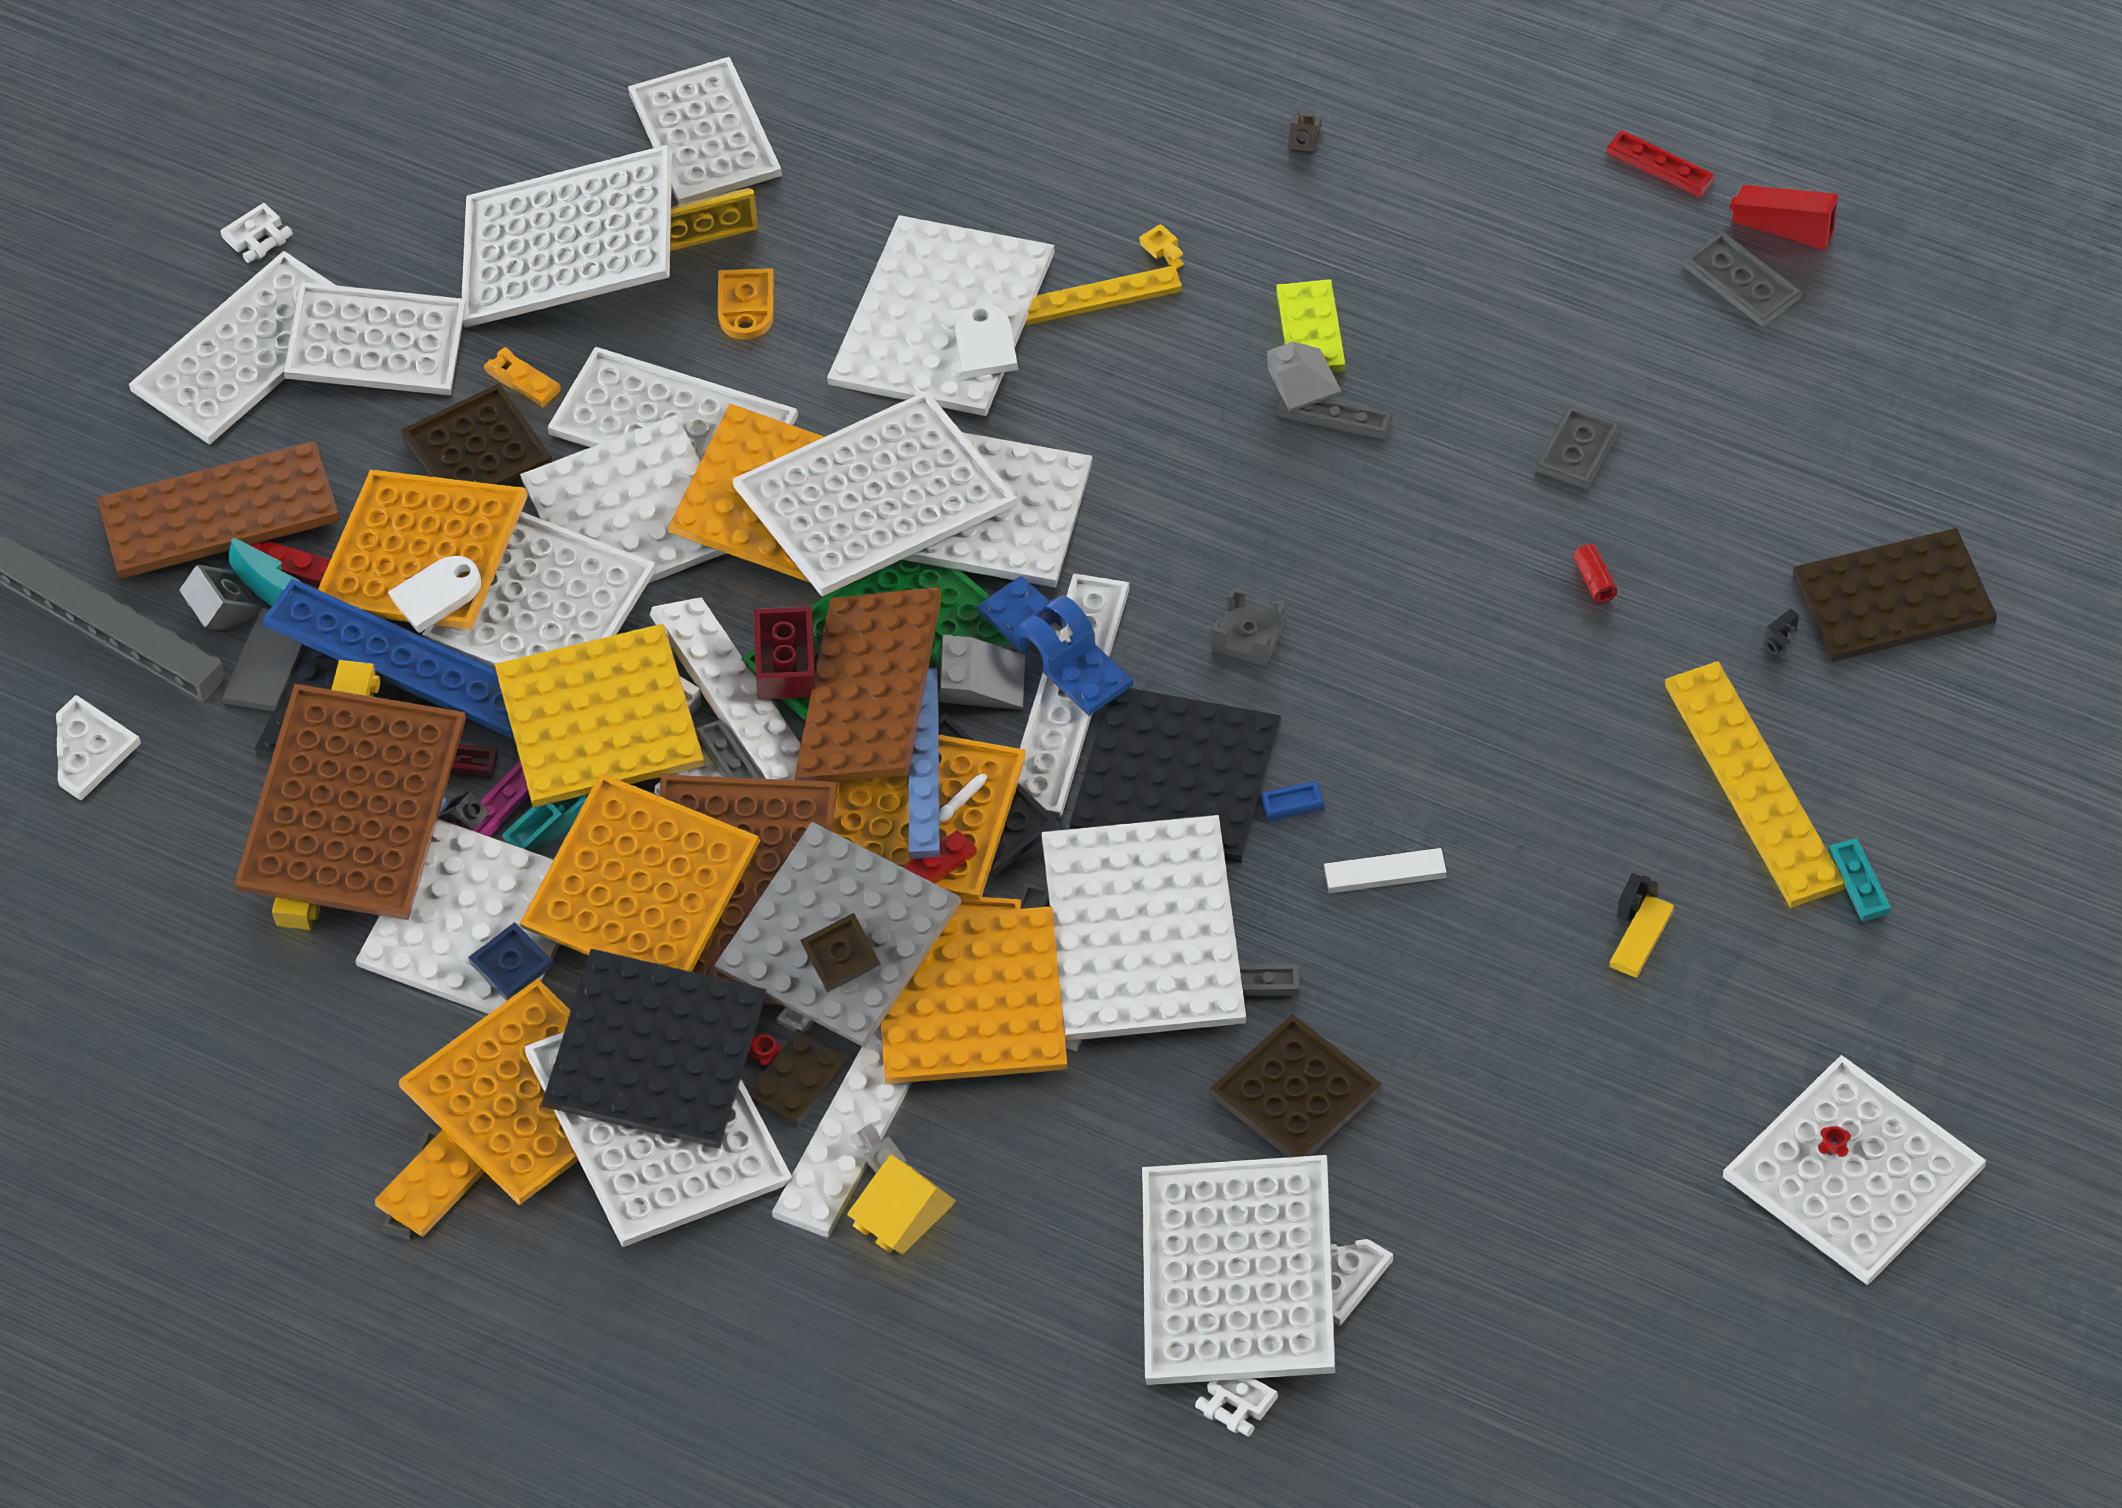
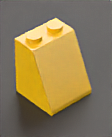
(899, 1206)

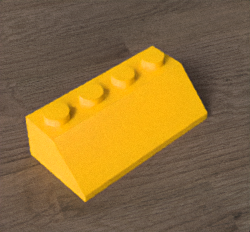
(713, 218)

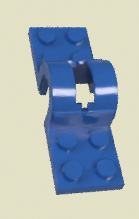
(1074, 667)

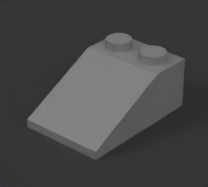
(979, 673)

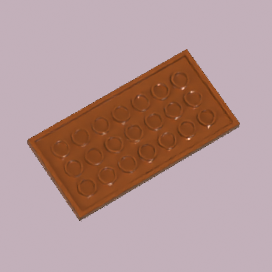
(210, 507)
(869, 686)

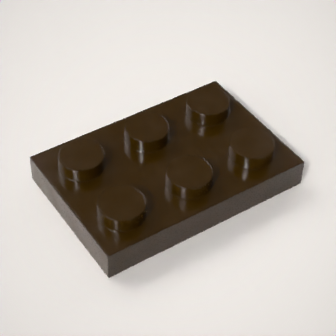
(797, 1078)

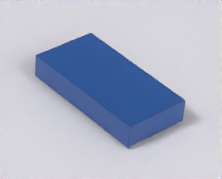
(1292, 801)

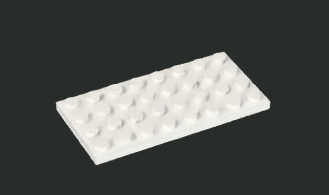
(231, 354)
(626, 394)

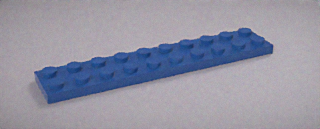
(395, 652)

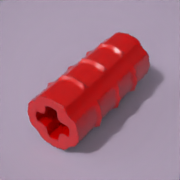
(1595, 573)

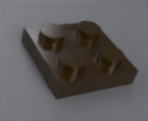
(840, 952)

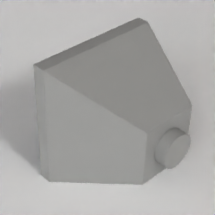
(1301, 375)

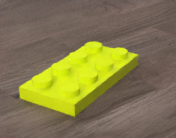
(1311, 318)

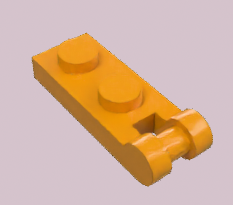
(522, 378)

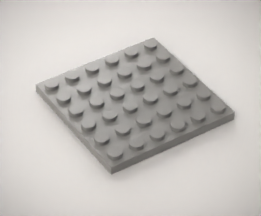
(816, 887)

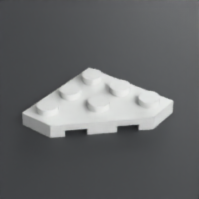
(89, 746)
(1354, 1273)

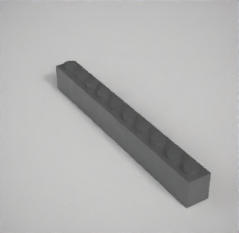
(109, 621)

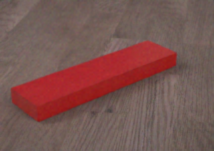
(1660, 163)

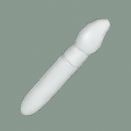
(958, 800)

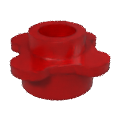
(764, 1042)
(1837, 1134)

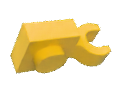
(1161, 243)

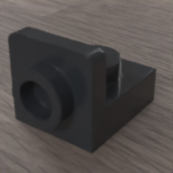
(1780, 634)
(465, 809)
(1634, 893)

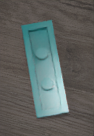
(1860, 880)

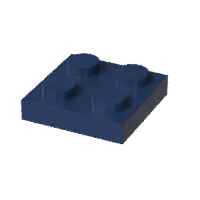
(510, 961)

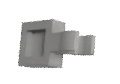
(878, 1149)

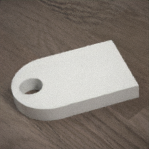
(985, 345)
(436, 591)

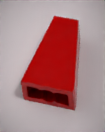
(1787, 213)

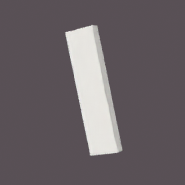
(1385, 870)

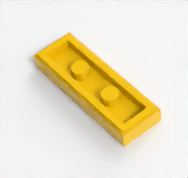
(1641, 936)

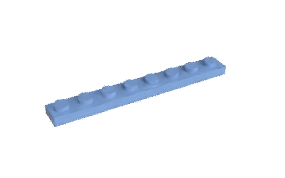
(924, 777)

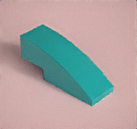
(258, 571)
(544, 823)

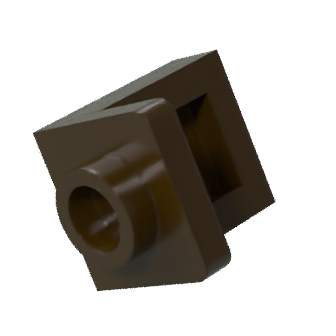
(1304, 131)

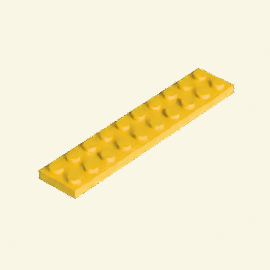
(1755, 784)

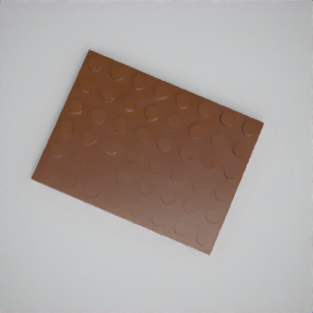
(350, 802)
(767, 808)

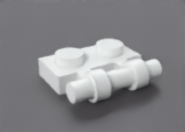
(252, 227)
(1246, 1395)

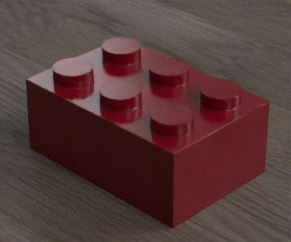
(784, 652)

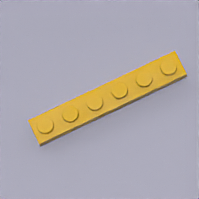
(1104, 294)

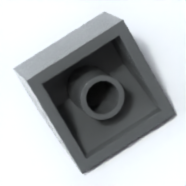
(219, 598)

